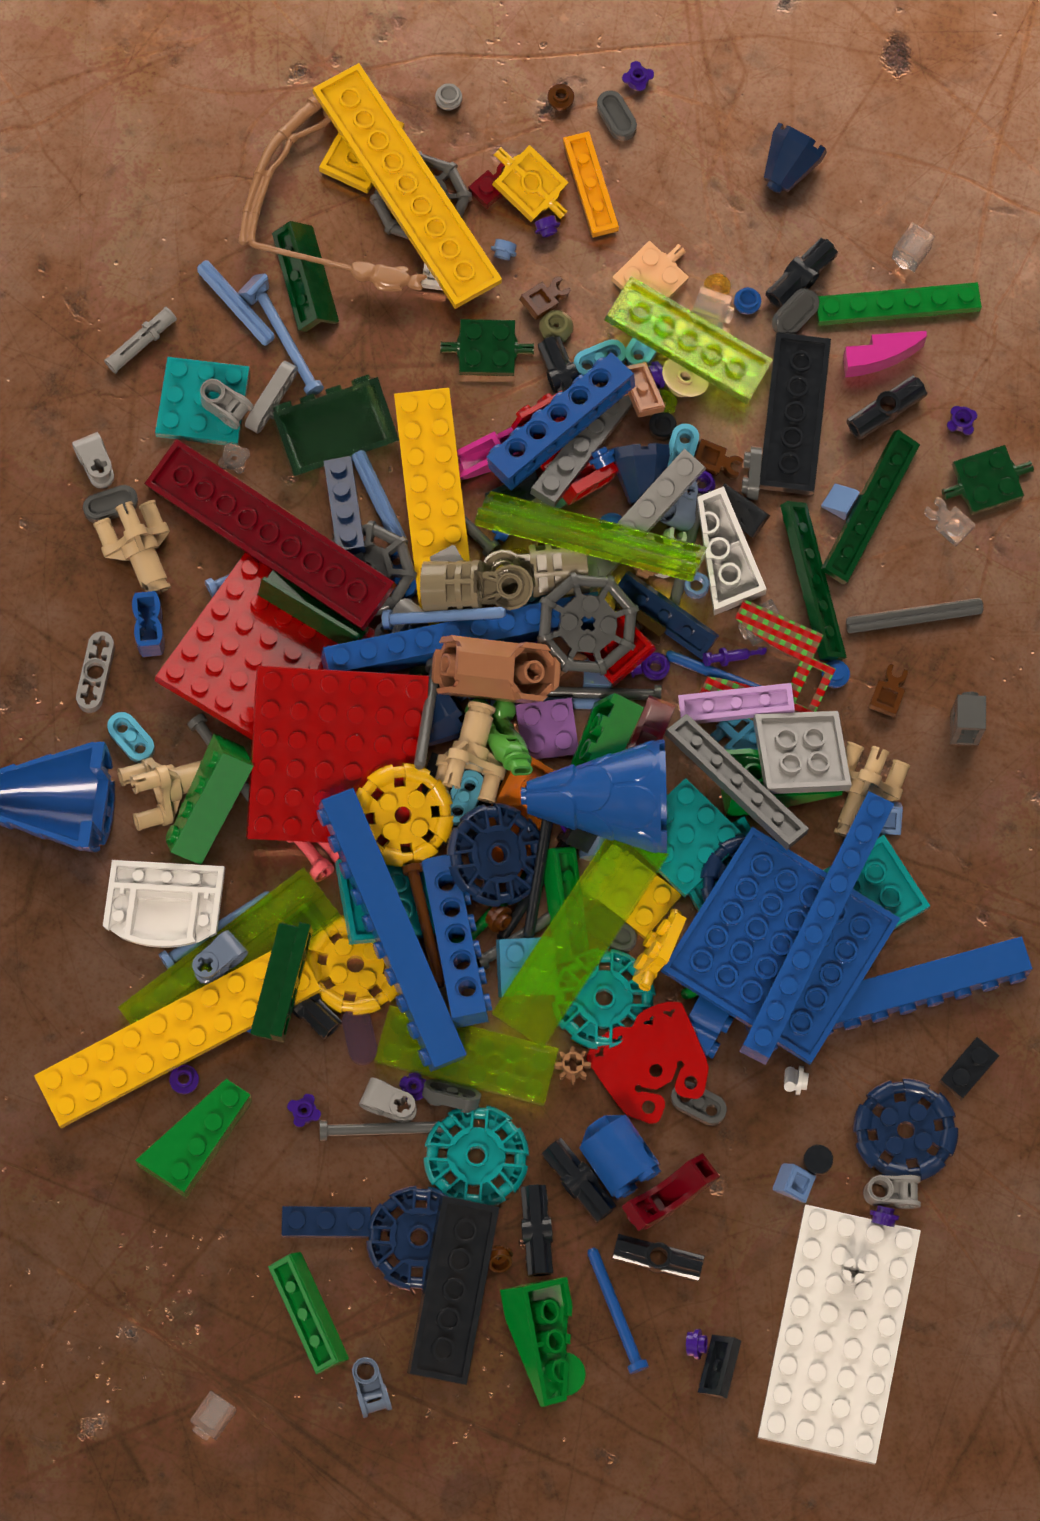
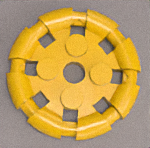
(418, 806)
(344, 980)

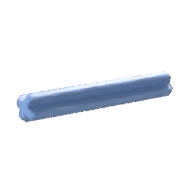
(235, 302)
(376, 493)

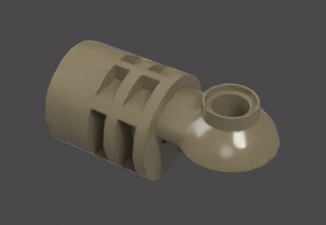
(544, 563)
(468, 586)

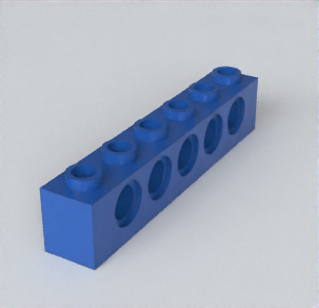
(514, 470)
(463, 1009)

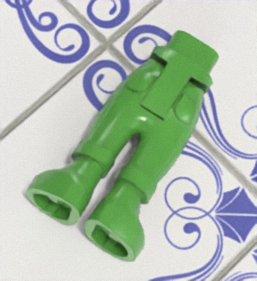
(505, 741)

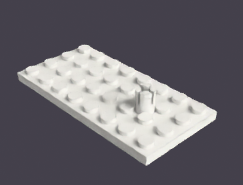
(839, 1335)

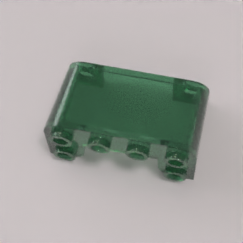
(333, 424)

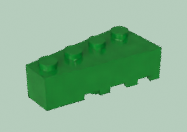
(193, 1142)

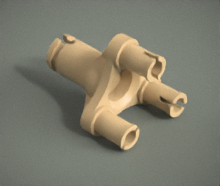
(138, 543)
(472, 754)
(869, 780)
(168, 786)

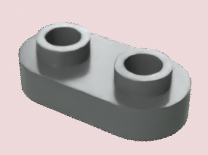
(751, 484)
(450, 1094)
(697, 1107)

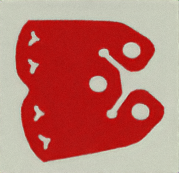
(644, 1045)

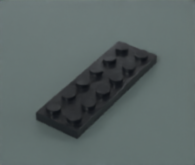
(794, 413)
(453, 1290)

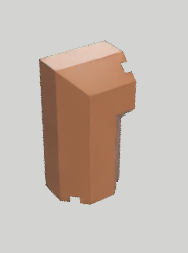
(495, 669)

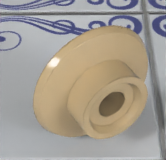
(682, 381)

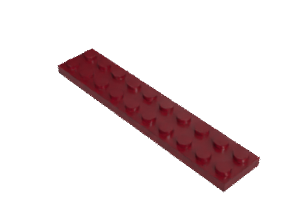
(270, 534)

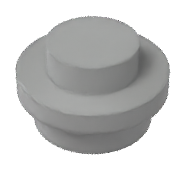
(448, 96)

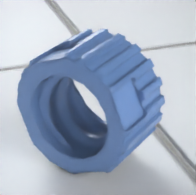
(700, 593)

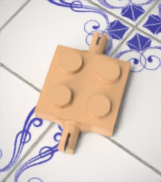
(654, 270)

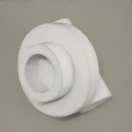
(795, 1079)

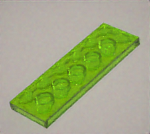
(688, 339)
(492, 1060)

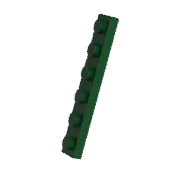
(870, 507)
(813, 580)

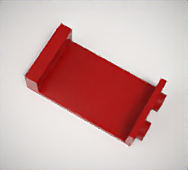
(589, 478)

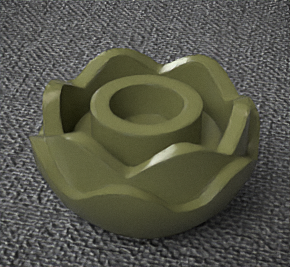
(558, 317)

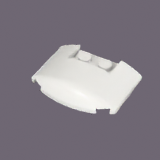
(163, 902)

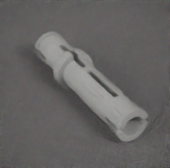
(148, 332)

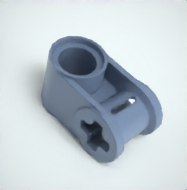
(682, 513)
(221, 955)
(370, 1389)

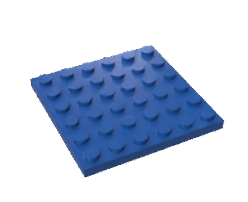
(749, 928)

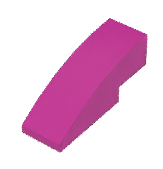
(881, 352)
(473, 457)

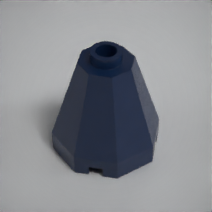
(790, 158)
(640, 467)
(447, 719)

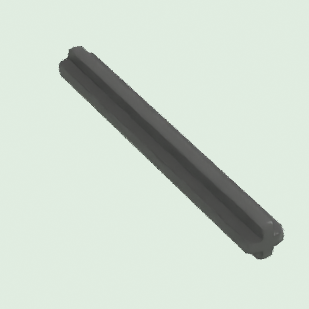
(914, 615)

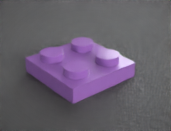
(548, 728)

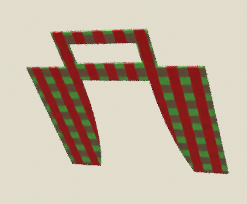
(788, 637)

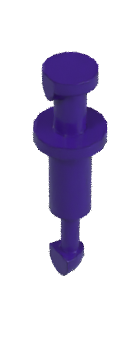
(725, 656)

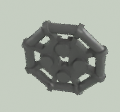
(449, 170)
(381, 560)
(604, 623)

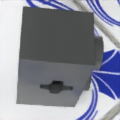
(968, 719)

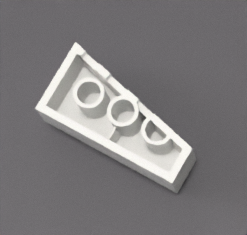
(728, 557)

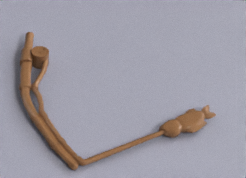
(382, 276)

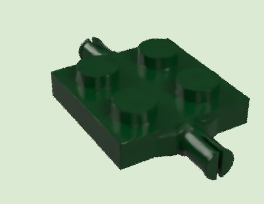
(487, 347)
(987, 480)

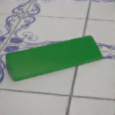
(560, 877)
(308, 1312)

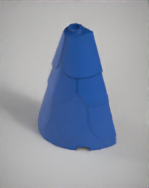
(609, 796)
(61, 797)

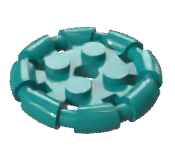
(610, 1015)
(480, 1138)

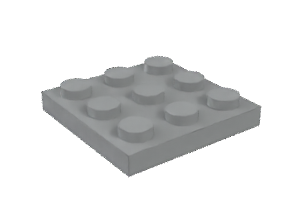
(802, 752)

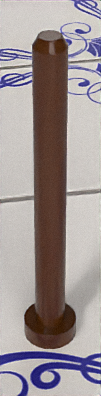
(413, 872)

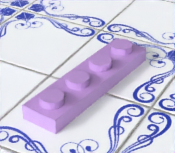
(737, 703)

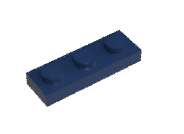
(325, 1222)

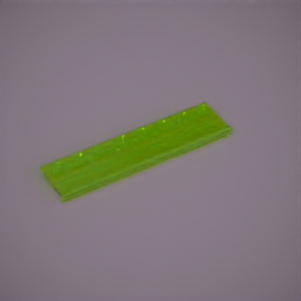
(590, 536)
(289, 903)
(577, 939)

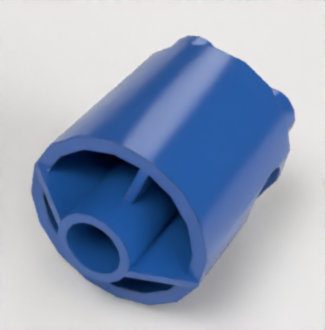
(618, 1154)

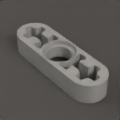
(271, 396)
(92, 651)

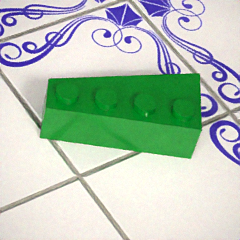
(607, 728)
(209, 799)

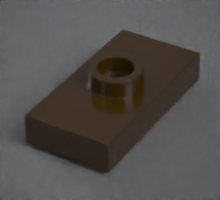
(648, 626)

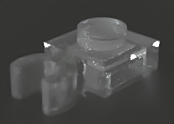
(952, 524)

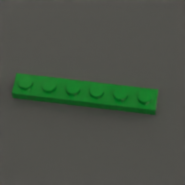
(898, 304)

